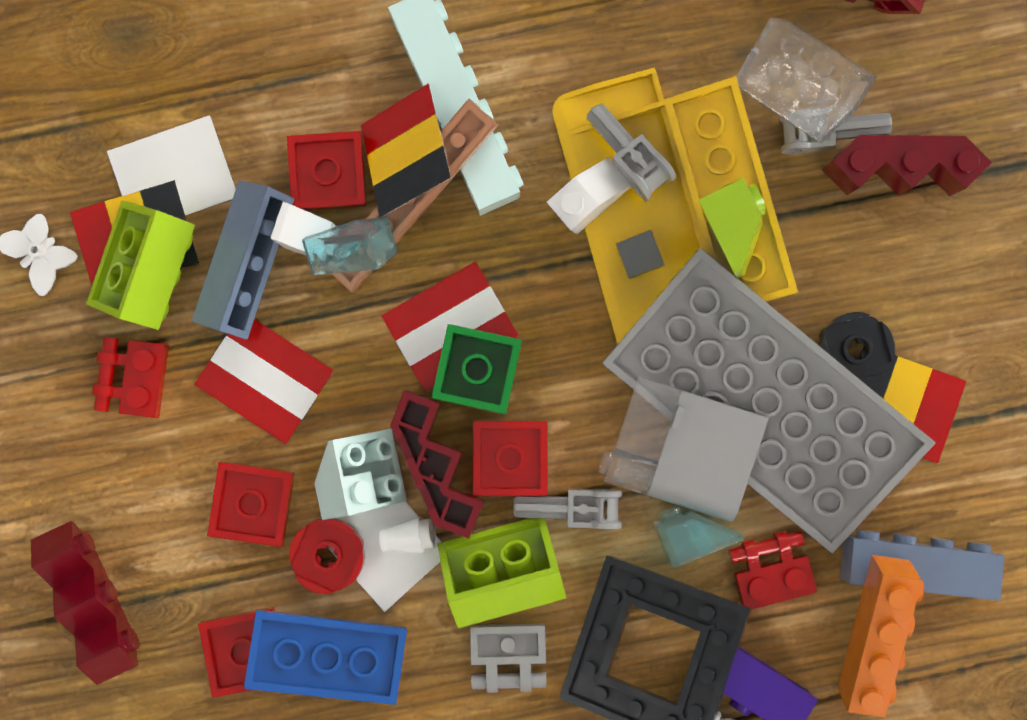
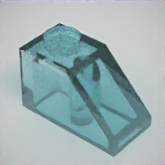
(351, 247)
(691, 536)

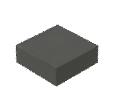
(640, 254)

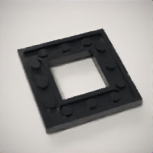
(627, 584)

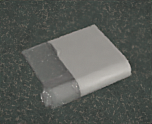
(685, 449)

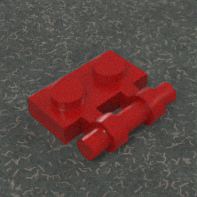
(142, 377)
(774, 581)

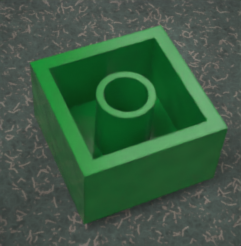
(476, 369)

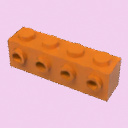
(880, 635)

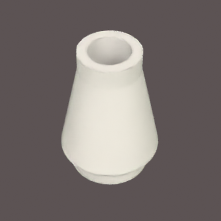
(410, 536)

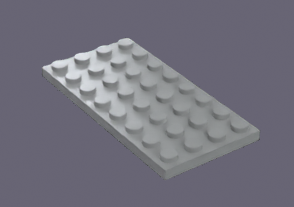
(828, 435)

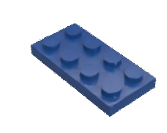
(325, 657)

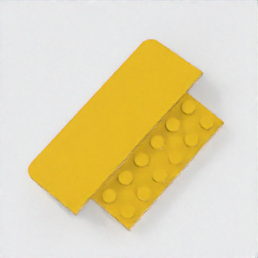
(709, 147)

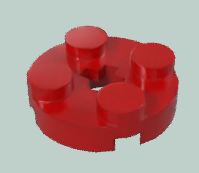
(307, 562)

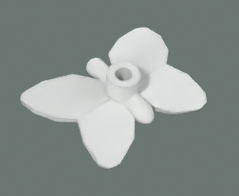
(39, 251)

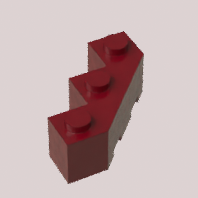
(906, 160)
(433, 465)
(85, 602)

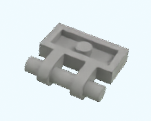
(508, 644)

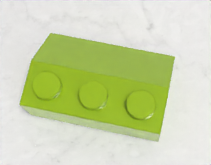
(736, 220)
(141, 265)
(500, 571)

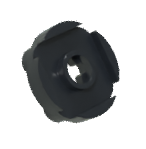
(865, 330)

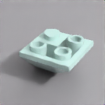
(359, 475)

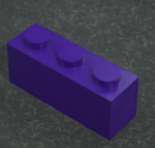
(766, 691)

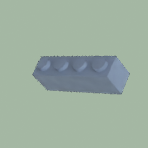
(241, 261)
(941, 566)

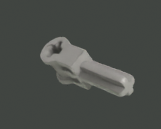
(851, 128)
(635, 158)
(582, 508)

